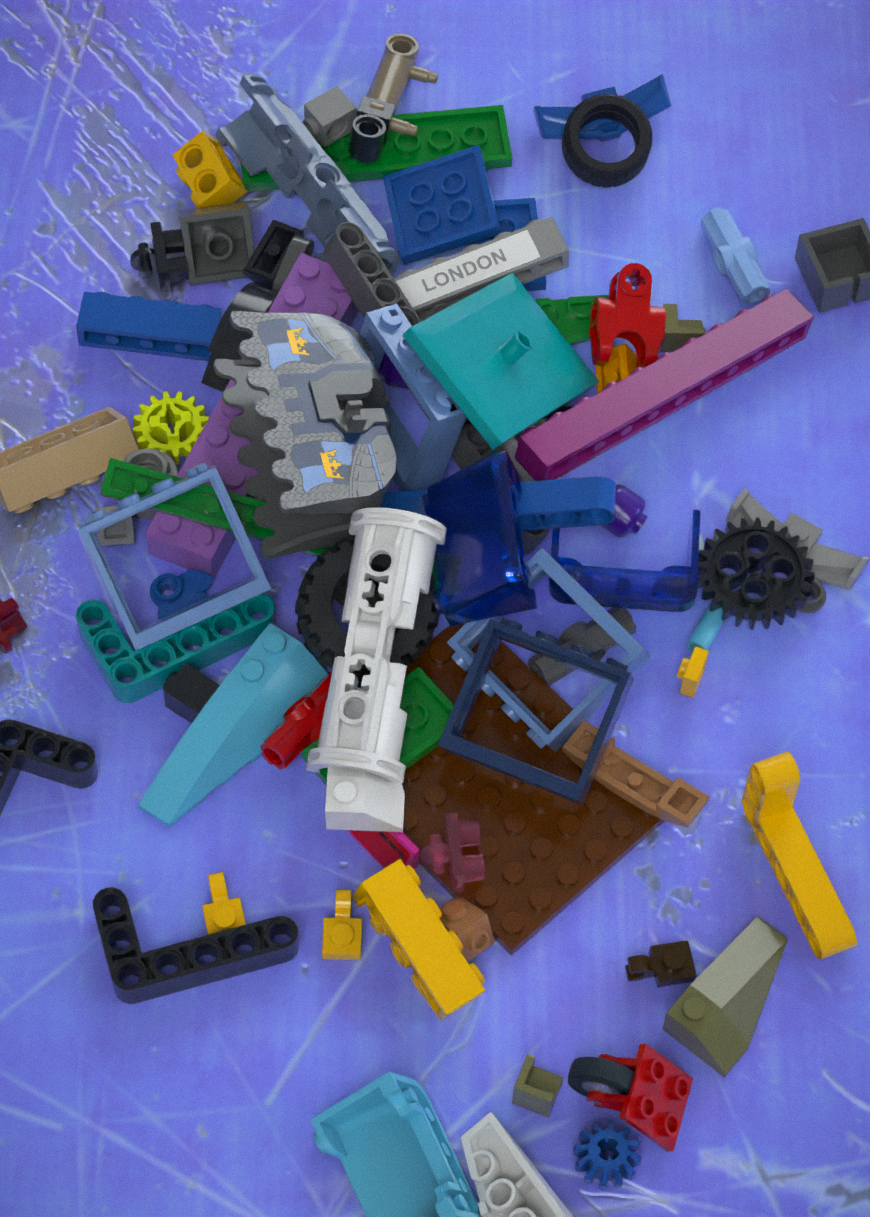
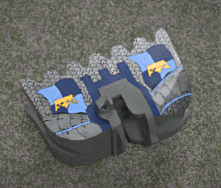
(311, 425)

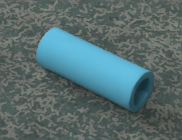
(706, 629)

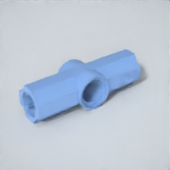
(735, 256)

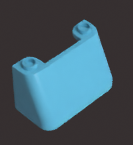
(395, 1151)

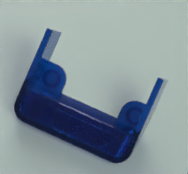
(665, 590)

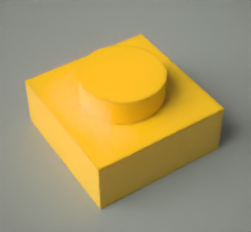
(692, 670)

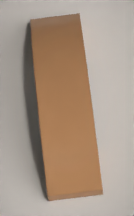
(636, 782)

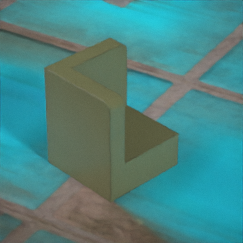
(679, 331)
(536, 1088)

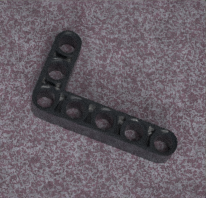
(54, 767)
(185, 954)

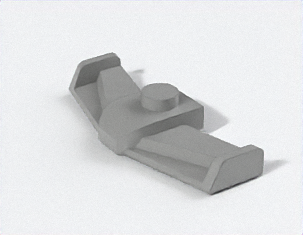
(829, 564)

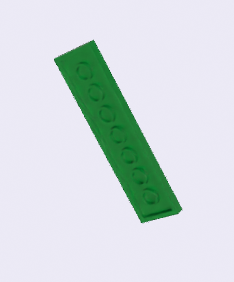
(437, 136)

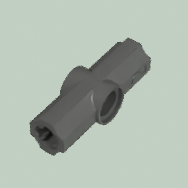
(583, 634)

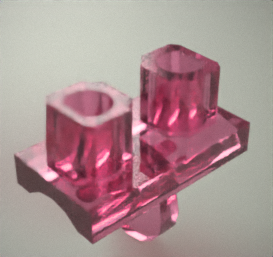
(458, 835)

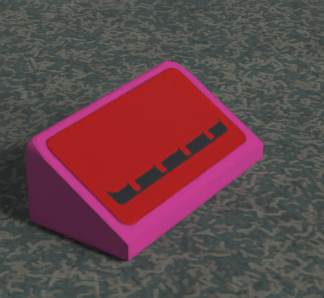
(388, 847)

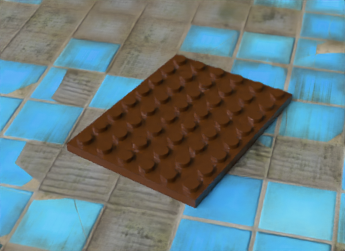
(533, 843)

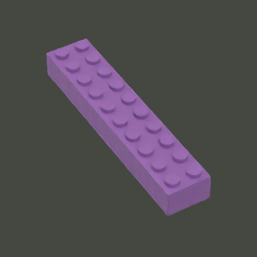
(194, 546)

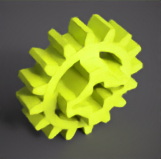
(153, 430)

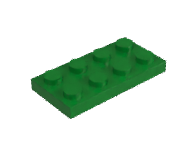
(425, 722)

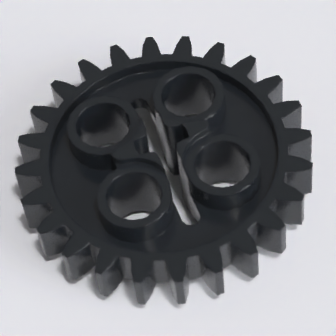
(777, 594)

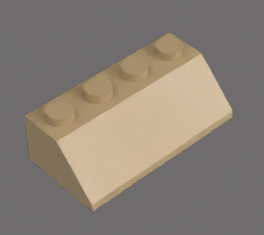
(63, 458)

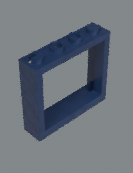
(545, 645)

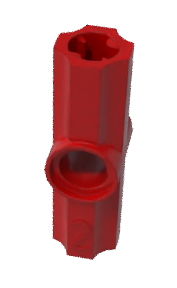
(299, 728)

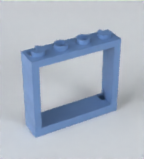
(423, 466)
(197, 611)
(473, 632)

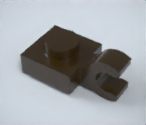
(667, 963)

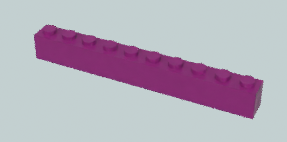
(662, 387)

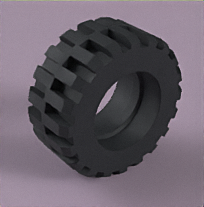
(317, 619)

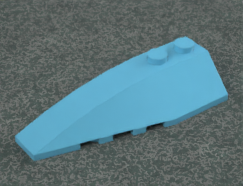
(233, 723)

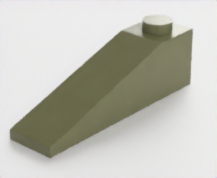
(725, 1001)

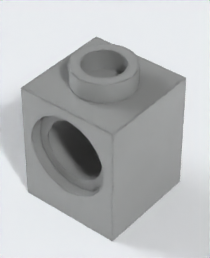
(329, 116)

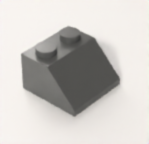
(216, 241)

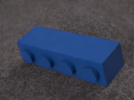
(147, 325)

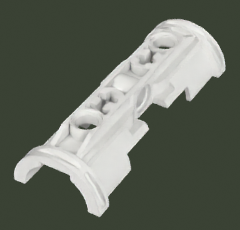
(376, 737)

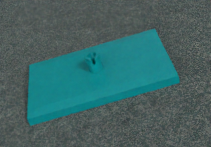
(501, 360)

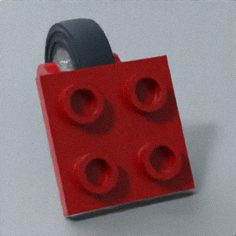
(644, 1089)

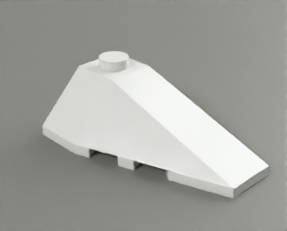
(362, 798)
(505, 1176)

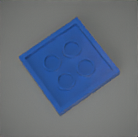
(441, 205)

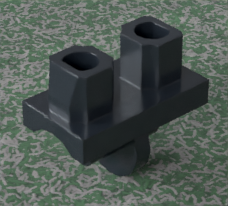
(163, 243)

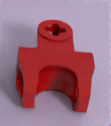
(627, 316)

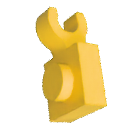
(223, 912)
(342, 934)

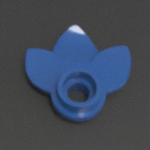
(188, 589)

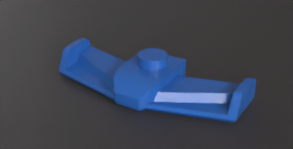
(650, 97)

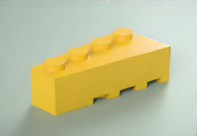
(420, 938)

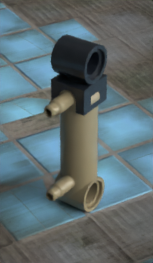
(378, 107)

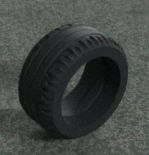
(616, 109)

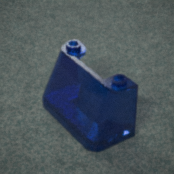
(483, 553)

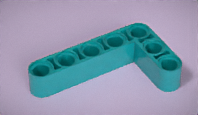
(170, 649)

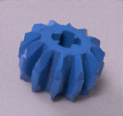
(607, 1170)

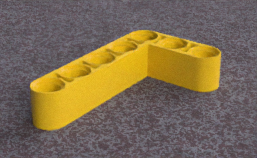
(770, 811)

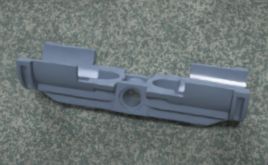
(299, 165)

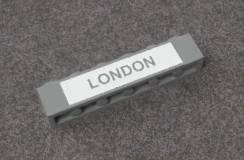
(526, 253)

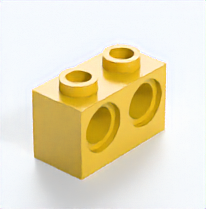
(208, 172)

